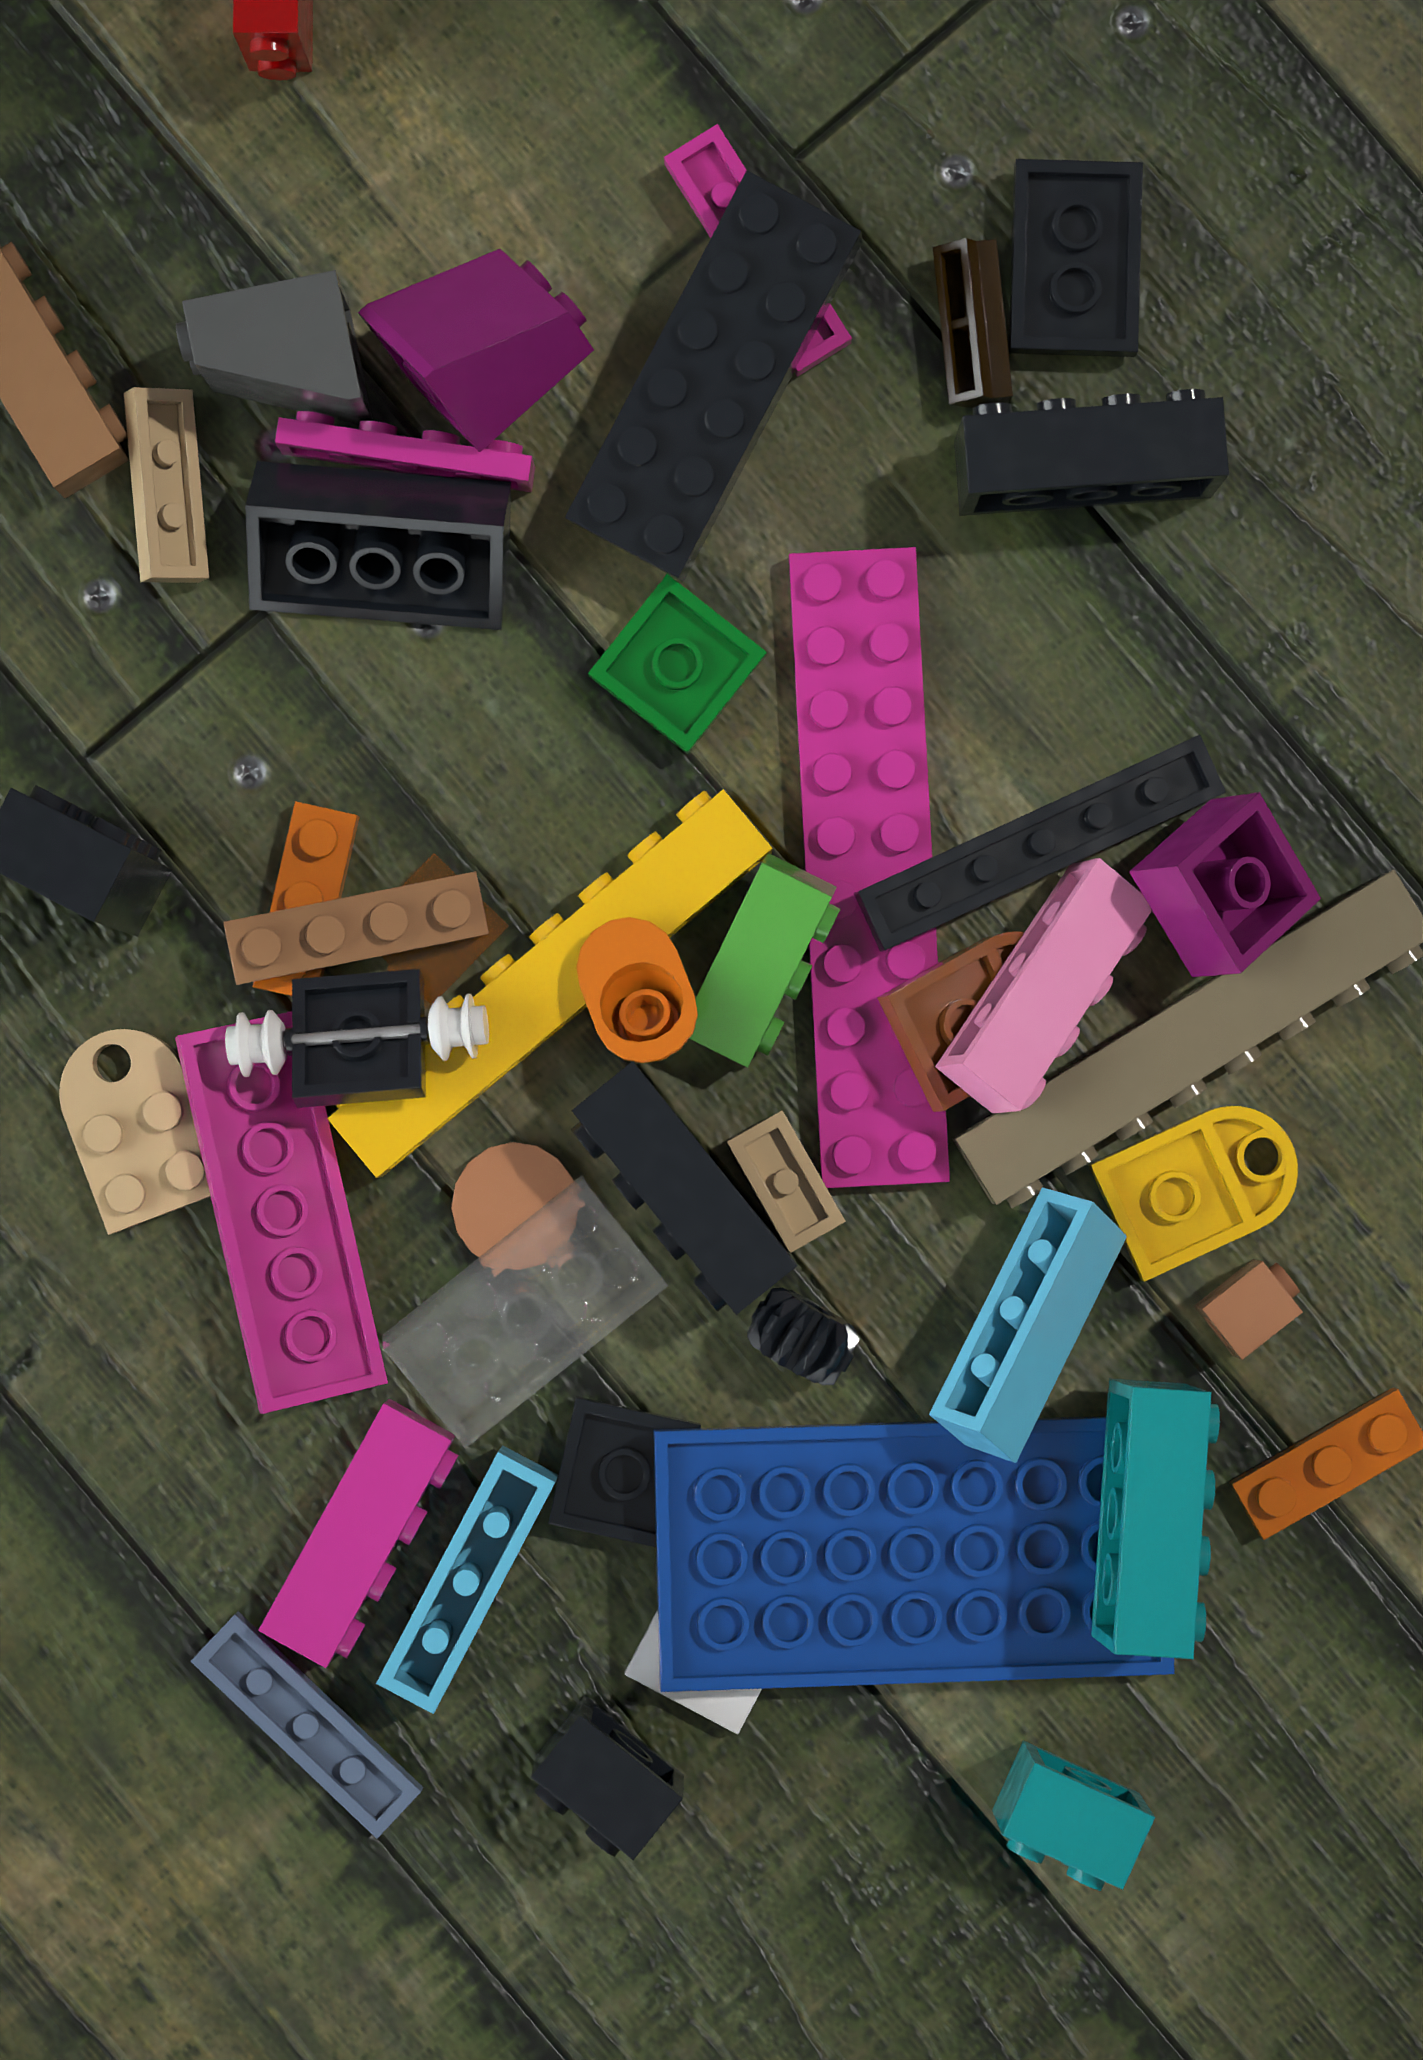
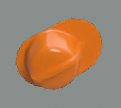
(636, 990)

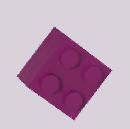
(1225, 885)

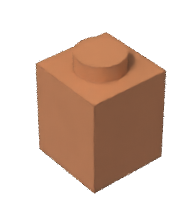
(1250, 1307)

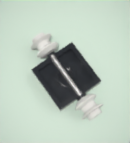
(357, 1037)

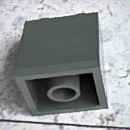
(280, 346)

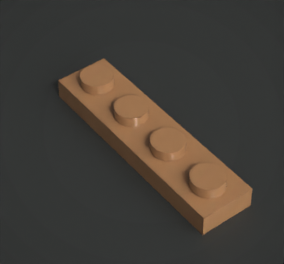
(355, 928)

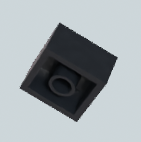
(607, 1780)

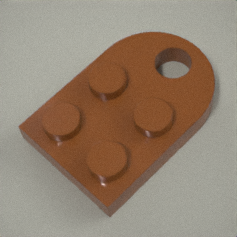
(936, 1004)

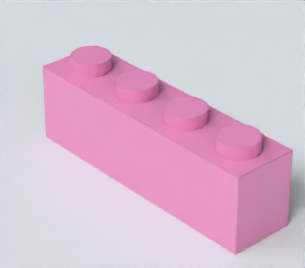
(1046, 987)

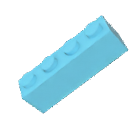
(1028, 1324)
(467, 1579)

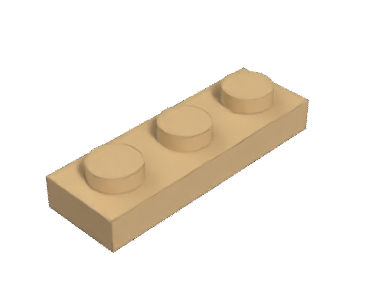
(166, 485)

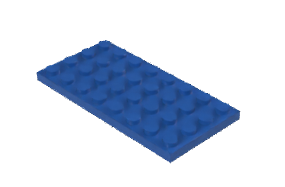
(878, 1557)

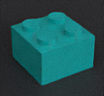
(1072, 1817)

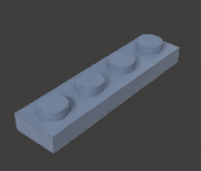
(307, 1724)

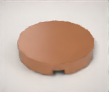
(503, 1191)

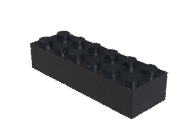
(715, 376)

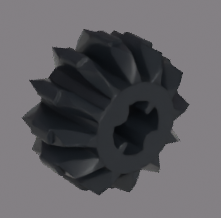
(802, 1336)

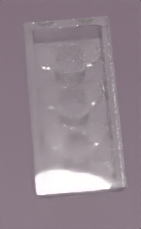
(523, 1312)

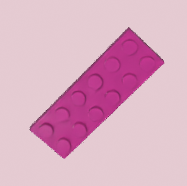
(281, 1228)

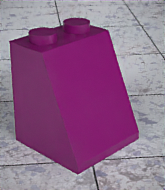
(481, 341)

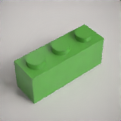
(762, 960)

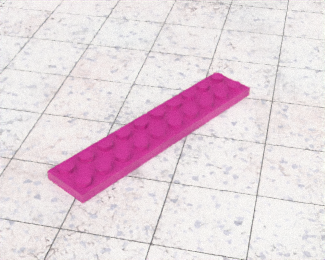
(860, 825)

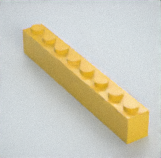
(541, 990)

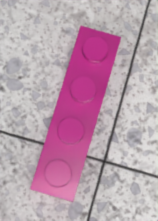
(708, 177)
(381, 448)

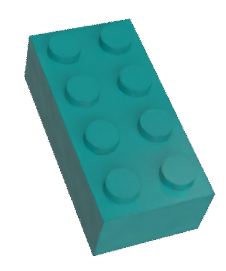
(1154, 1518)

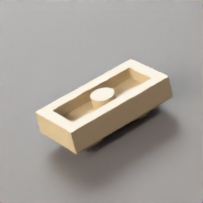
(786, 1181)

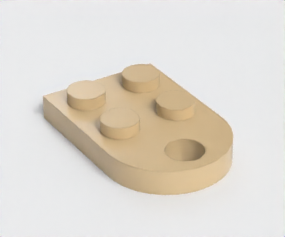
(133, 1132)

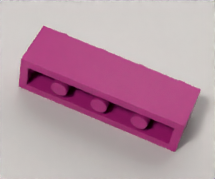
(357, 1534)

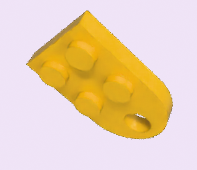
(1192, 1188)

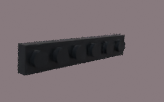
(1039, 843)

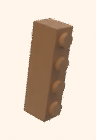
(49, 389)

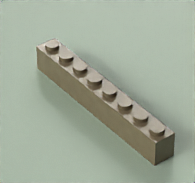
(1193, 1038)

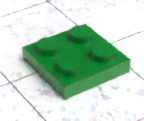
(677, 664)

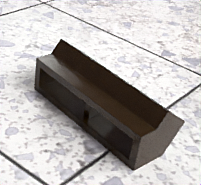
(972, 322)

